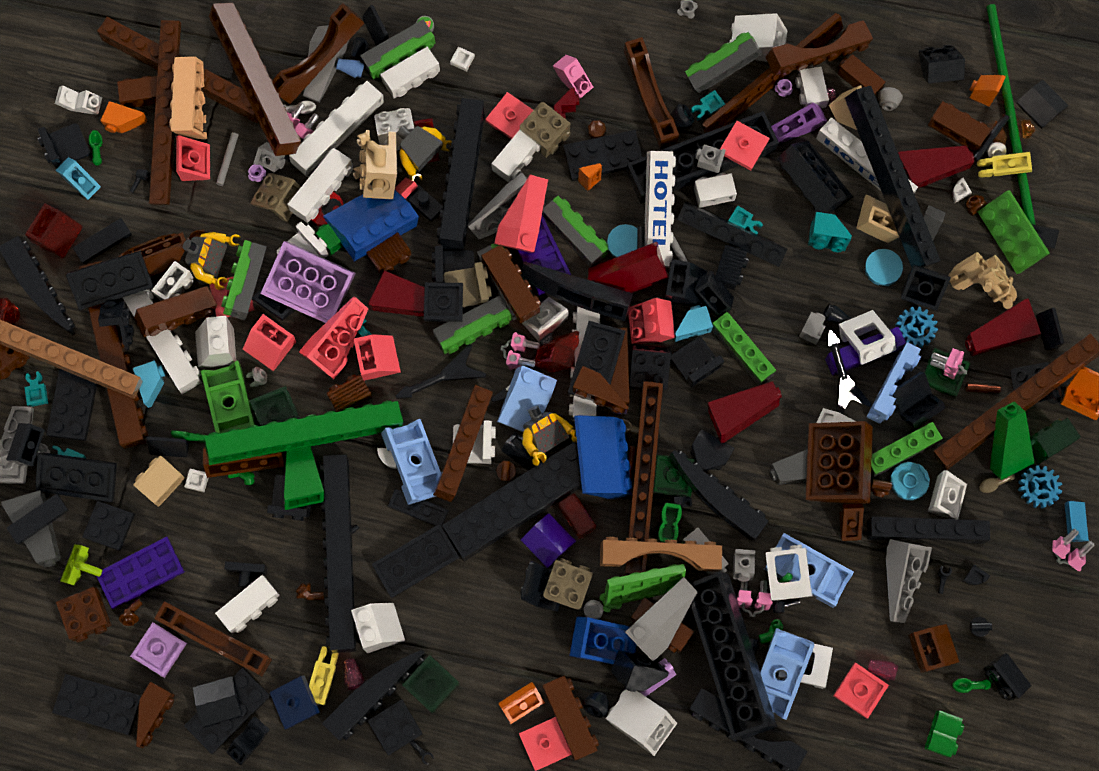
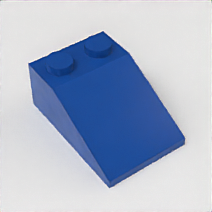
(599, 640)

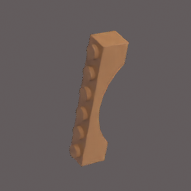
(702, 557)

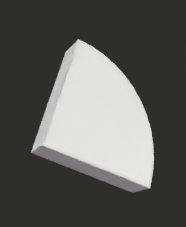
(961, 190)
(386, 457)

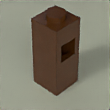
(858, 74)

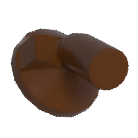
(304, 591)
(129, 618)

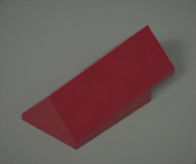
(632, 270)

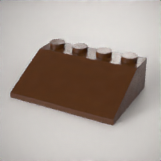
(839, 462)

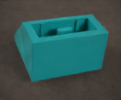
(828, 233)

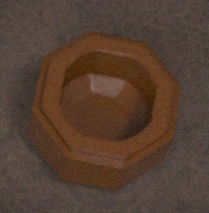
(596, 129)

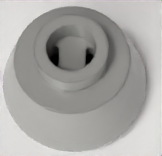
(889, 98)

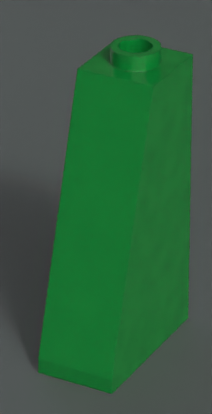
(1011, 442)
(301, 479)

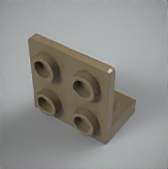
(276, 194)

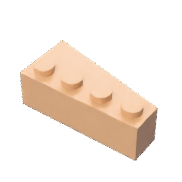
(188, 98)

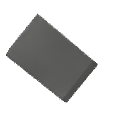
(933, 219)

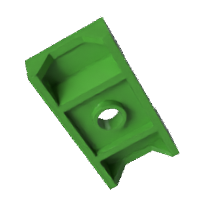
(225, 384)

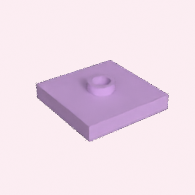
(158, 650)

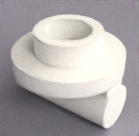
(996, 149)

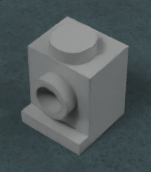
(267, 158)
(712, 164)
(813, 328)
(744, 565)

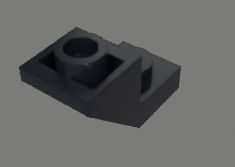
(247, 741)

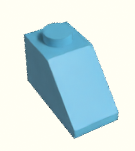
(78, 178)
(694, 323)
(152, 379)

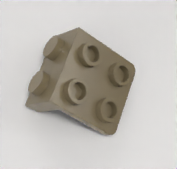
(546, 128)
(474, 284)
(568, 584)

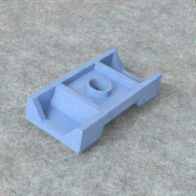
(883, 404)
(419, 479)
(828, 578)
(788, 654)

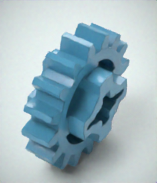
(921, 320)
(1033, 483)

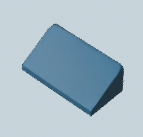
(1076, 520)

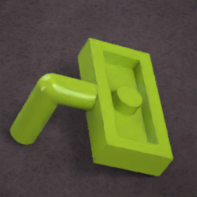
(76, 563)

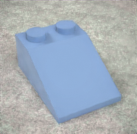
(525, 391)

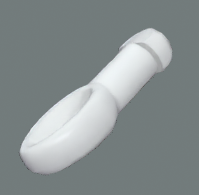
(309, 107)

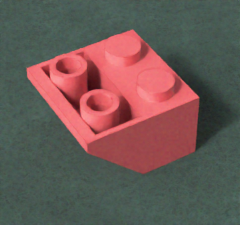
(651, 321)
(268, 342)
(376, 356)

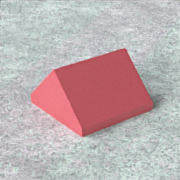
(192, 159)

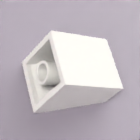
(765, 28)
(215, 343)
(378, 626)
(641, 720)

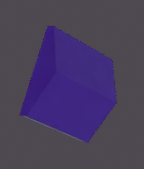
(548, 540)

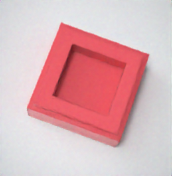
(406, 187)

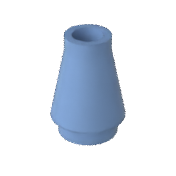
(350, 67)

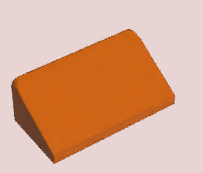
(590, 175)
(521, 702)

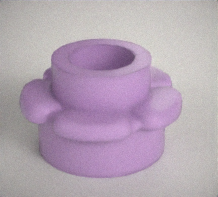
(784, 83)
(256, 168)

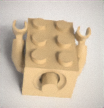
(378, 167)

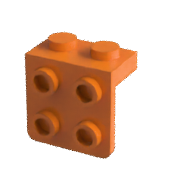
(1083, 393)

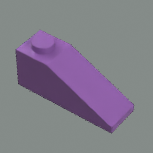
(799, 123)

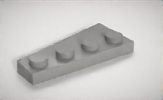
(10, 471)

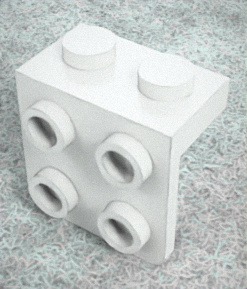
(392, 122)
(306, 240)
(482, 448)

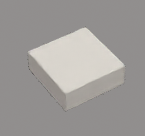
(462, 59)
(196, 480)

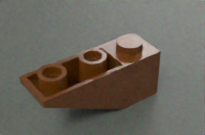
(595, 387)
(151, 709)

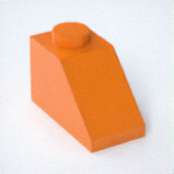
(986, 88)
(121, 118)

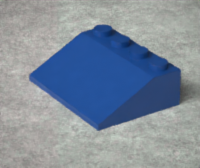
(370, 221)
(603, 456)

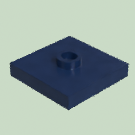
(294, 702)

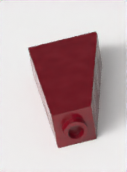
(934, 164)
(398, 296)
(1007, 329)
(742, 409)

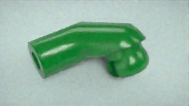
(248, 477)
(766, 637)

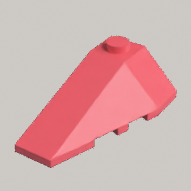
(522, 221)
(333, 341)

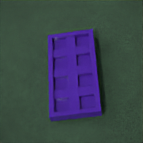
(545, 253)
(140, 572)

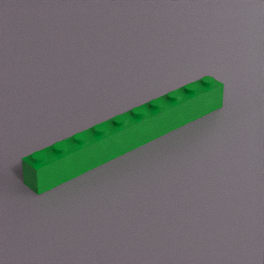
(302, 432)

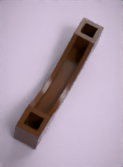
(341, 28)
(787, 57)
(658, 115)
(463, 443)
(213, 639)

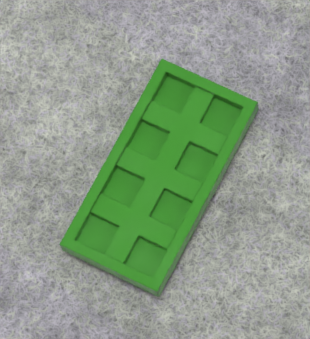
(1013, 232)
(642, 585)

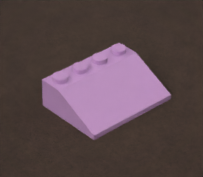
(307, 282)

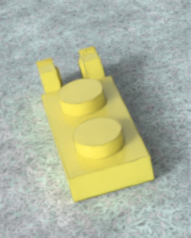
(1006, 164)
(322, 676)

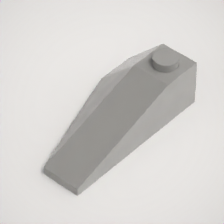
(319, 85)
(490, 216)
(904, 567)
(659, 624)

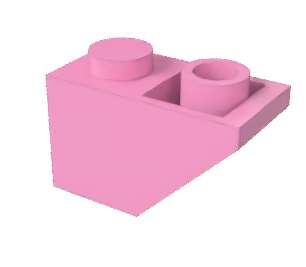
(573, 75)

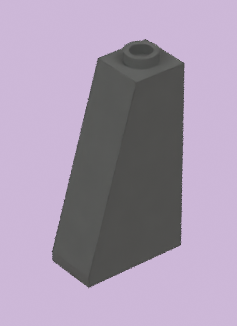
(791, 469)
(43, 543)

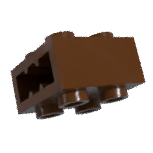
(84, 614)

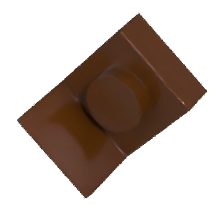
(851, 522)

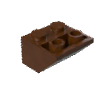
(933, 648)

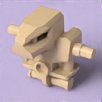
(989, 274)

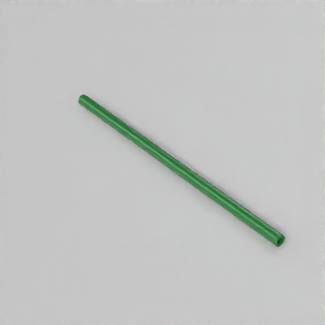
(1009, 108)

